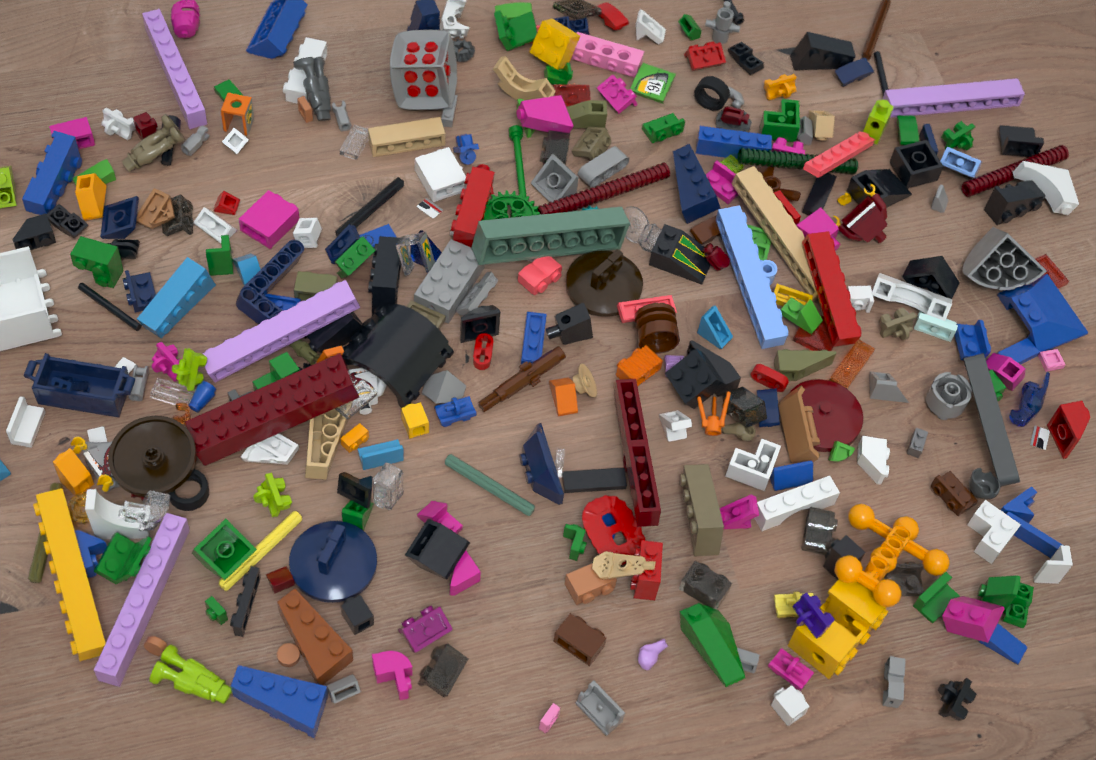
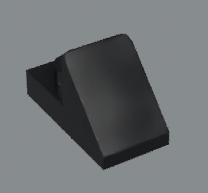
(355, 489)

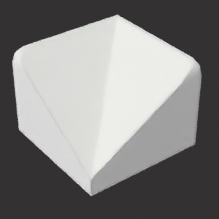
(235, 140)

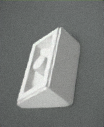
(213, 224)

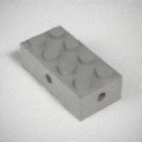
(449, 280)

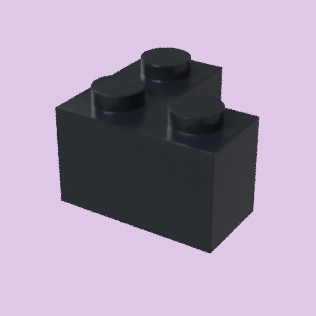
(932, 274)

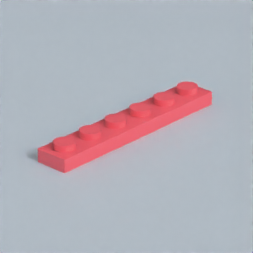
(838, 154)

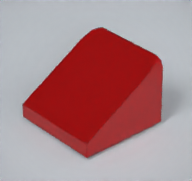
(226, 204)

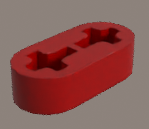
(478, 351)
(769, 377)

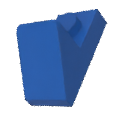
(1020, 505)
(89, 548)

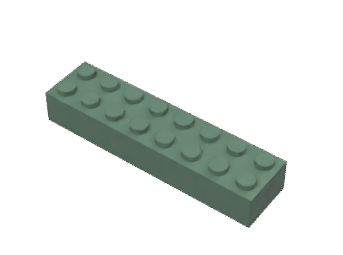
(549, 235)

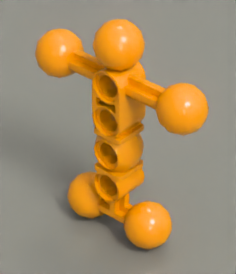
(884, 558)

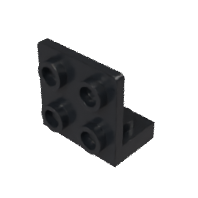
(1019, 141)

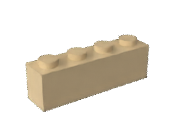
(406, 136)

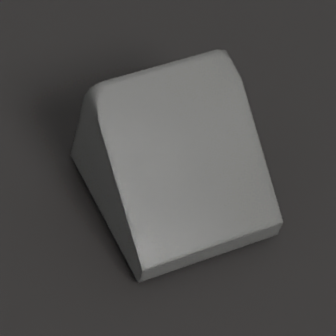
(940, 200)

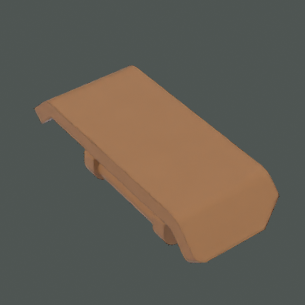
(798, 427)

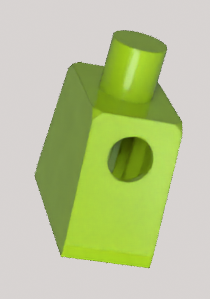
(881, 114)

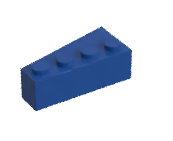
(52, 174)

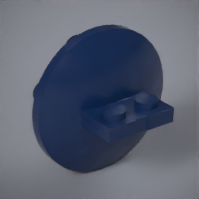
(333, 561)

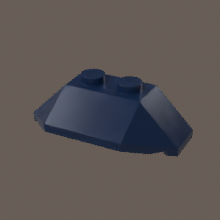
(541, 467)

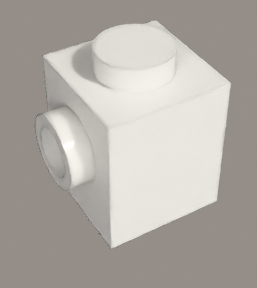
(789, 704)

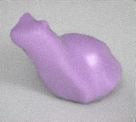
(649, 654)

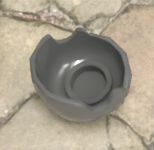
(984, 484)

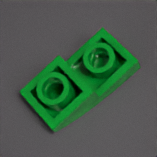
(907, 129)
(1018, 610)

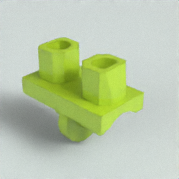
(187, 370)
(269, 495)

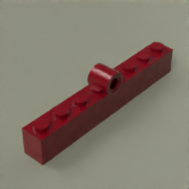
(637, 453)

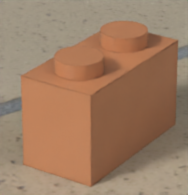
(586, 585)

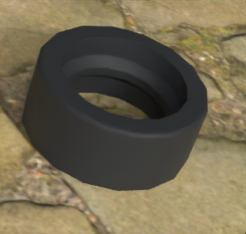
(717, 86)
(195, 502)

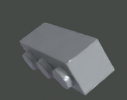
(449, 113)

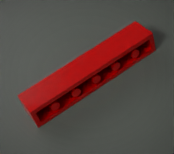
(831, 289)

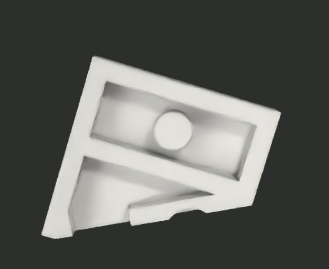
(271, 450)

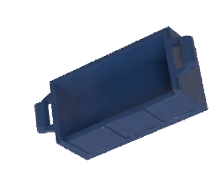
(104, 394)

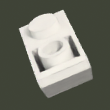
(872, 457)

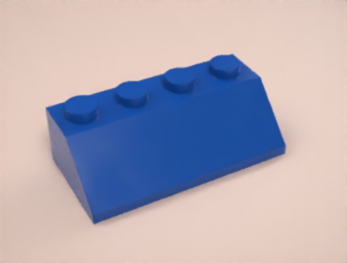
(277, 28)

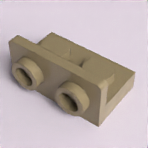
(592, 143)

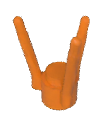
(713, 424)

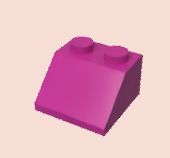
(972, 618)

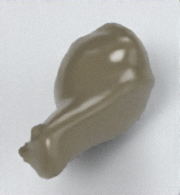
(740, 431)

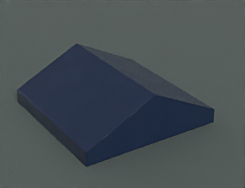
(119, 219)

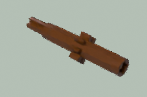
(527, 375)

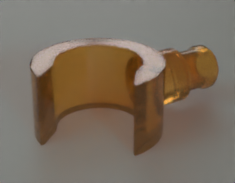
(182, 407)

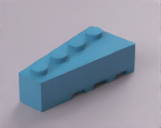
(176, 298)

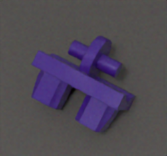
(811, 615)

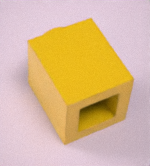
(414, 420)

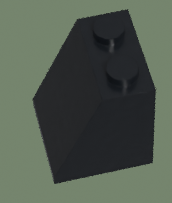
(336, 333)

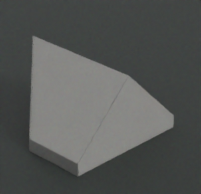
(443, 387)
(884, 387)

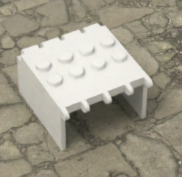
(22, 302)

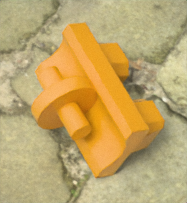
(780, 87)

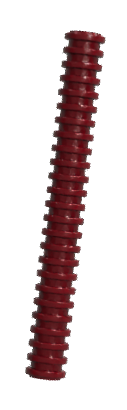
(607, 190)

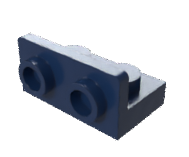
(140, 289)

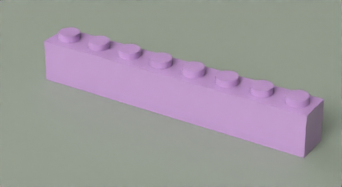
(174, 69)
(955, 97)
(280, 331)
(141, 600)

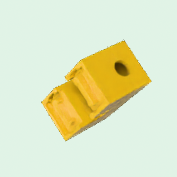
(854, 617)

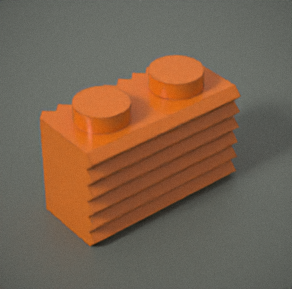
(640, 365)

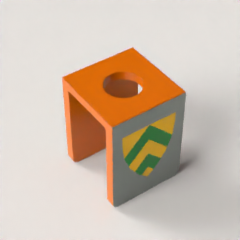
(244, 110)

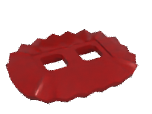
(601, 535)

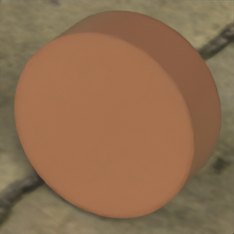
(155, 645)
(288, 655)

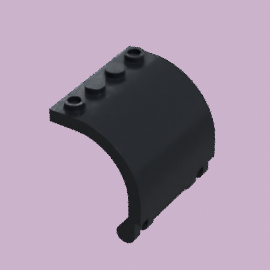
(399, 349)

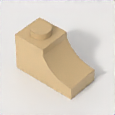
(822, 124)

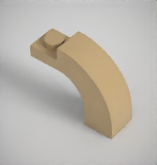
(519, 86)

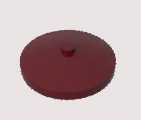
(835, 412)

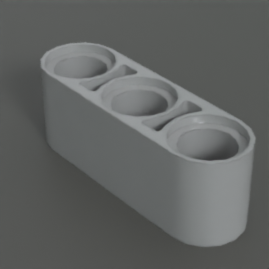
(603, 167)

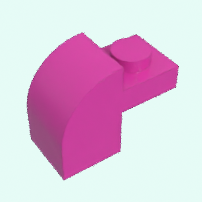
(393, 666)

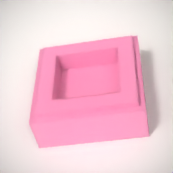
(1051, 360)
(549, 718)

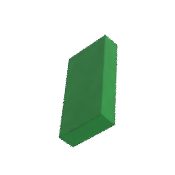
(227, 87)

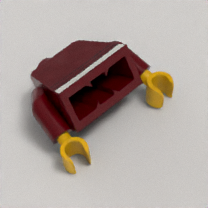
(865, 220)

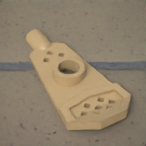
(609, 565)

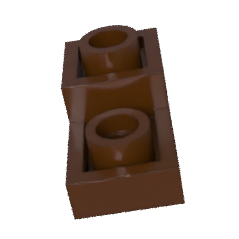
(706, 231)

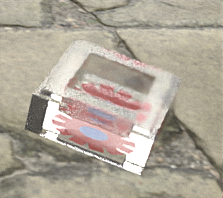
(559, 461)

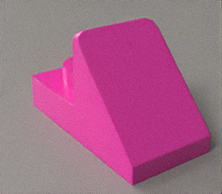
(438, 512)
(738, 514)

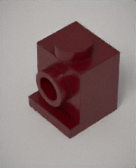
(144, 125)

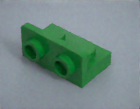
(663, 128)
(354, 257)

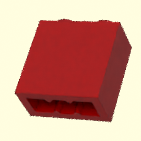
(648, 583)

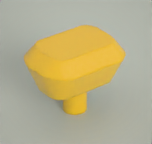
(844, 199)

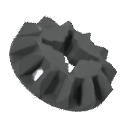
(466, 53)

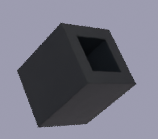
(357, 614)

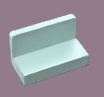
(935, 327)

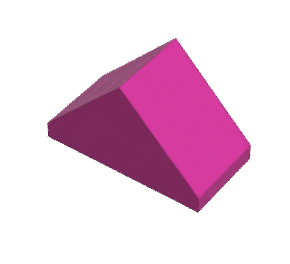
(464, 575)

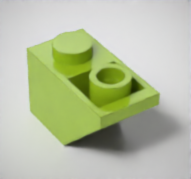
(7, 187)

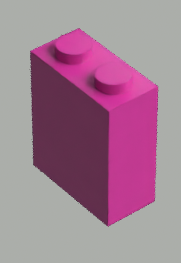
(269, 219)

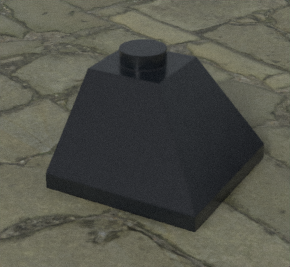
(478, 321)

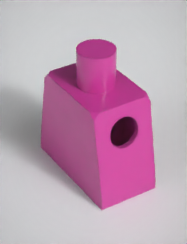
(819, 222)

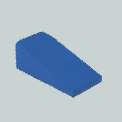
(1006, 644)

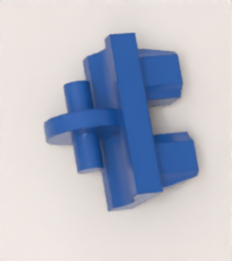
(465, 147)
(455, 411)

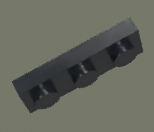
(245, 601)

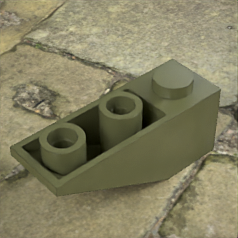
(588, 114)
(799, 364)

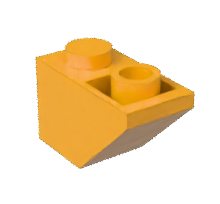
(90, 196)
(72, 472)

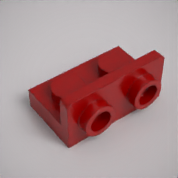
(705, 56)

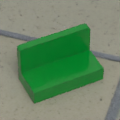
(220, 259)
(936, 598)

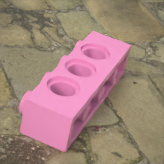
(608, 55)

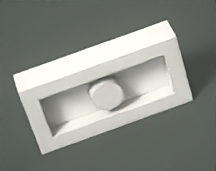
(24, 423)
(1056, 567)

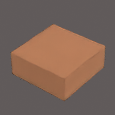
(305, 109)

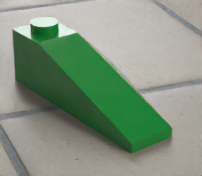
(714, 641)

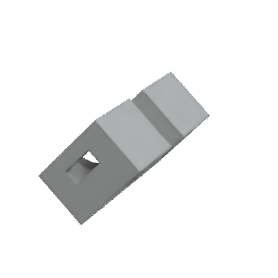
(894, 673)

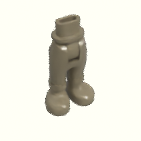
(154, 145)

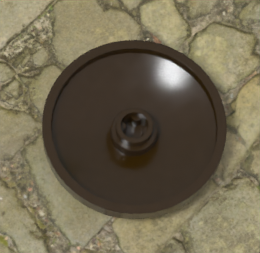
(152, 455)

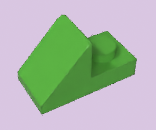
(803, 316)

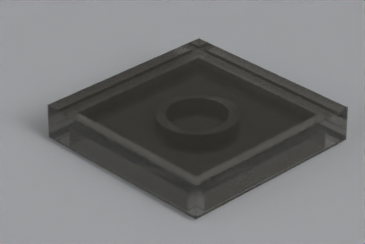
(577, 8)

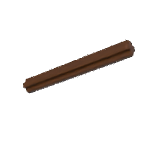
(876, 28)

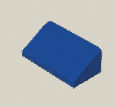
(792, 475)

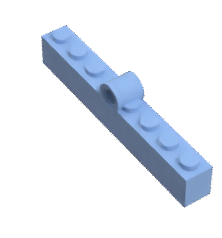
(752, 276)

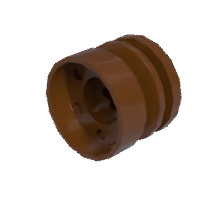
(657, 327)

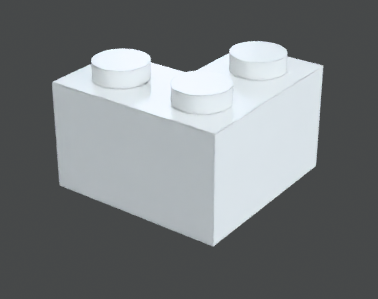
(751, 468)
(995, 528)

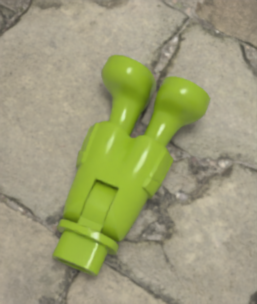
(193, 679)

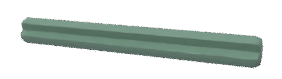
(489, 485)

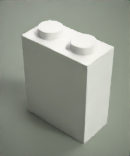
(440, 174)

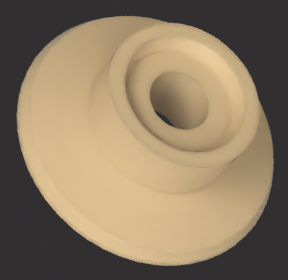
(585, 382)

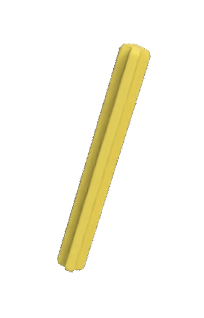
(262, 549)

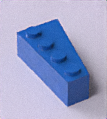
(282, 697)

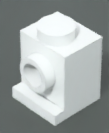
(307, 232)
(861, 297)

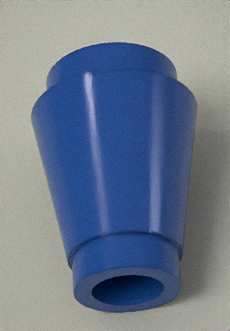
(202, 395)

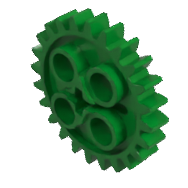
(519, 206)

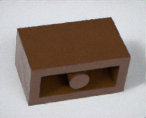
(580, 639)

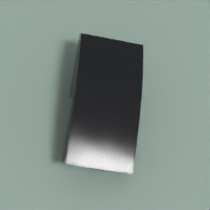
(744, 58)
(66, 222)

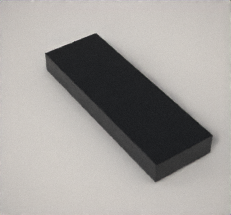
(819, 193)
(594, 480)

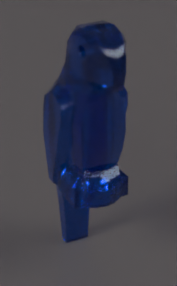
(1030, 403)

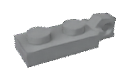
(477, 294)

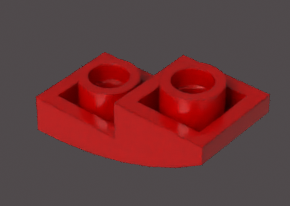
(612, 16)

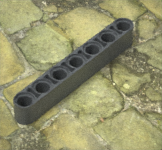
(991, 420)

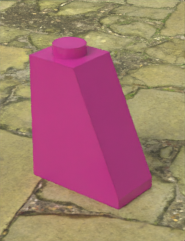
(545, 114)

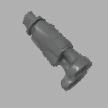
(316, 86)

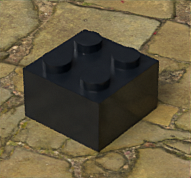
(916, 164)
(694, 378)

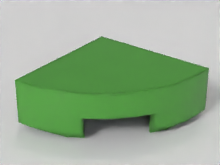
(840, 451)

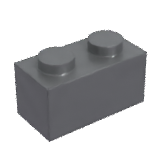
(917, 442)

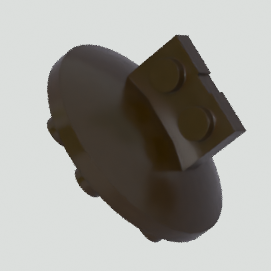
(603, 281)

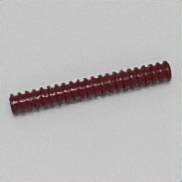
(1005, 173)

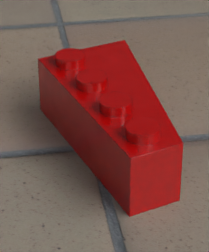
(473, 206)

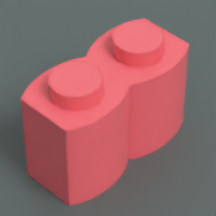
(539, 274)

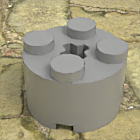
(948, 395)

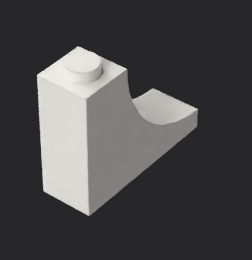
(1053, 183)
(105, 521)

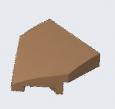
(156, 210)

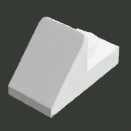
(648, 26)
(675, 425)

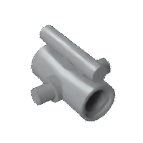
(722, 24)

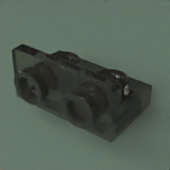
(183, 217)
(908, 578)
(443, 669)

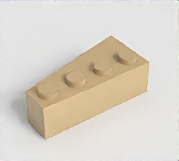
(323, 443)

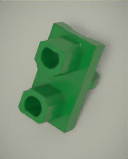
(961, 138)

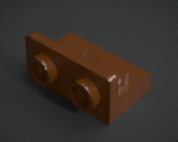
(953, 493)

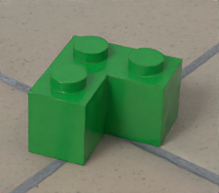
(782, 123)
(100, 259)
(279, 368)

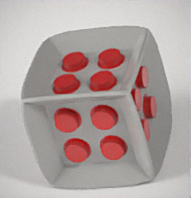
(423, 69)

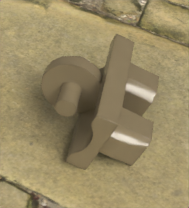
(898, 327)

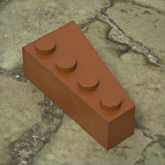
(318, 643)

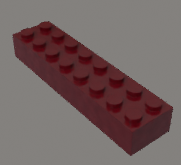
(272, 409)

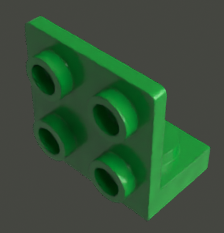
(516, 30)
(122, 558)

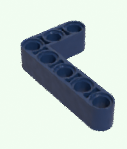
(266, 280)

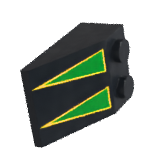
(679, 255)

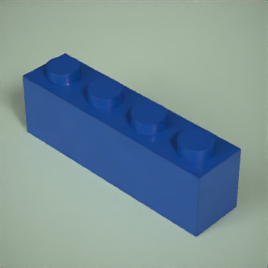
(727, 142)

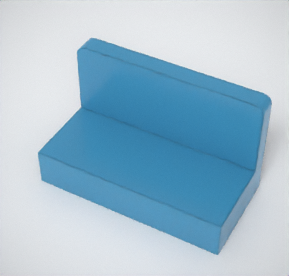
(381, 453)

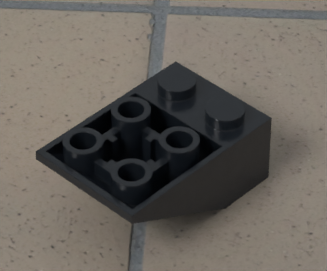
(885, 183)

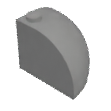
(1001, 262)

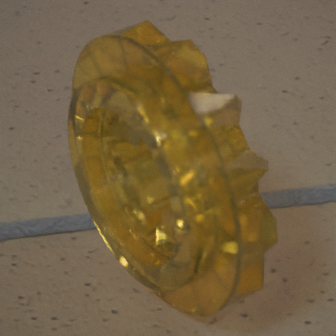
(75, 511)

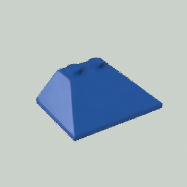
(1044, 313)

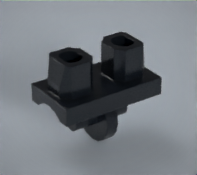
(953, 695)

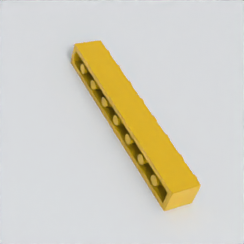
(70, 573)

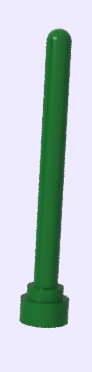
(516, 135)

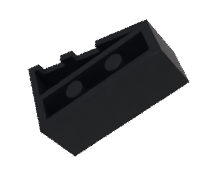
(821, 53)

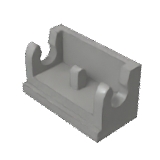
(600, 708)

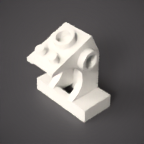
(453, 9)

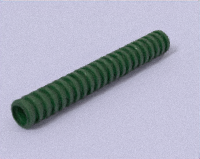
(788, 160)

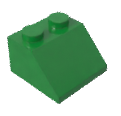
(223, 550)

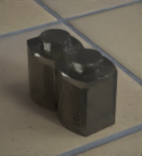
(819, 530)

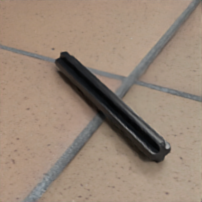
(372, 205)

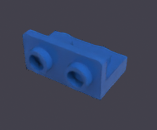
(972, 340)

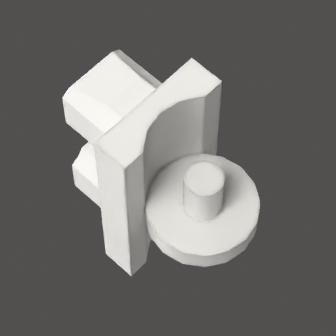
(116, 123)

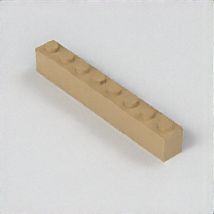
(775, 223)

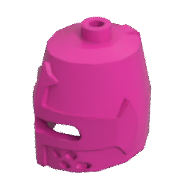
(185, 22)

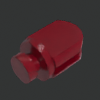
(734, 116)
(716, 257)

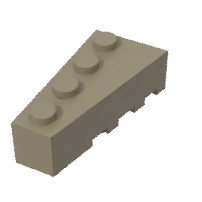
(702, 509)

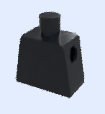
(572, 325)

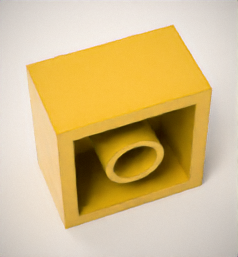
(554, 43)

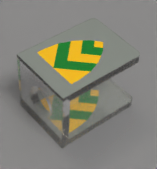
(424, 247)

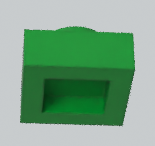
(215, 611)

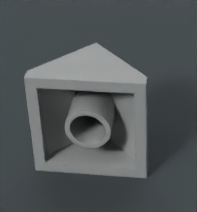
(555, 180)

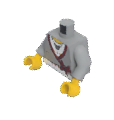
(97, 460)

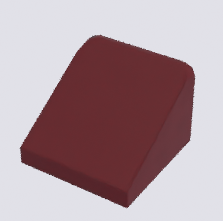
(280, 579)

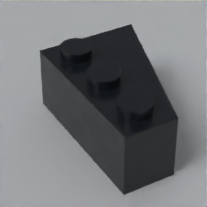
(1013, 201)

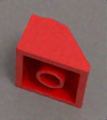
(1068, 426)

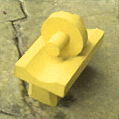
(784, 604)

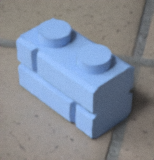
(960, 162)

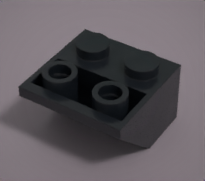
(437, 549)

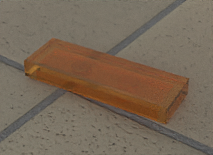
(852, 364)

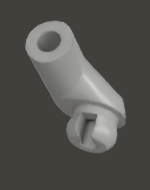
(737, 97)

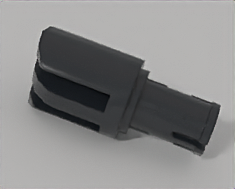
(127, 248)

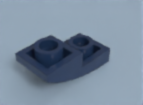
(578, 25)
(855, 70)
(770, 397)

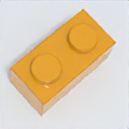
(354, 438)

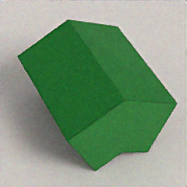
(687, 20)

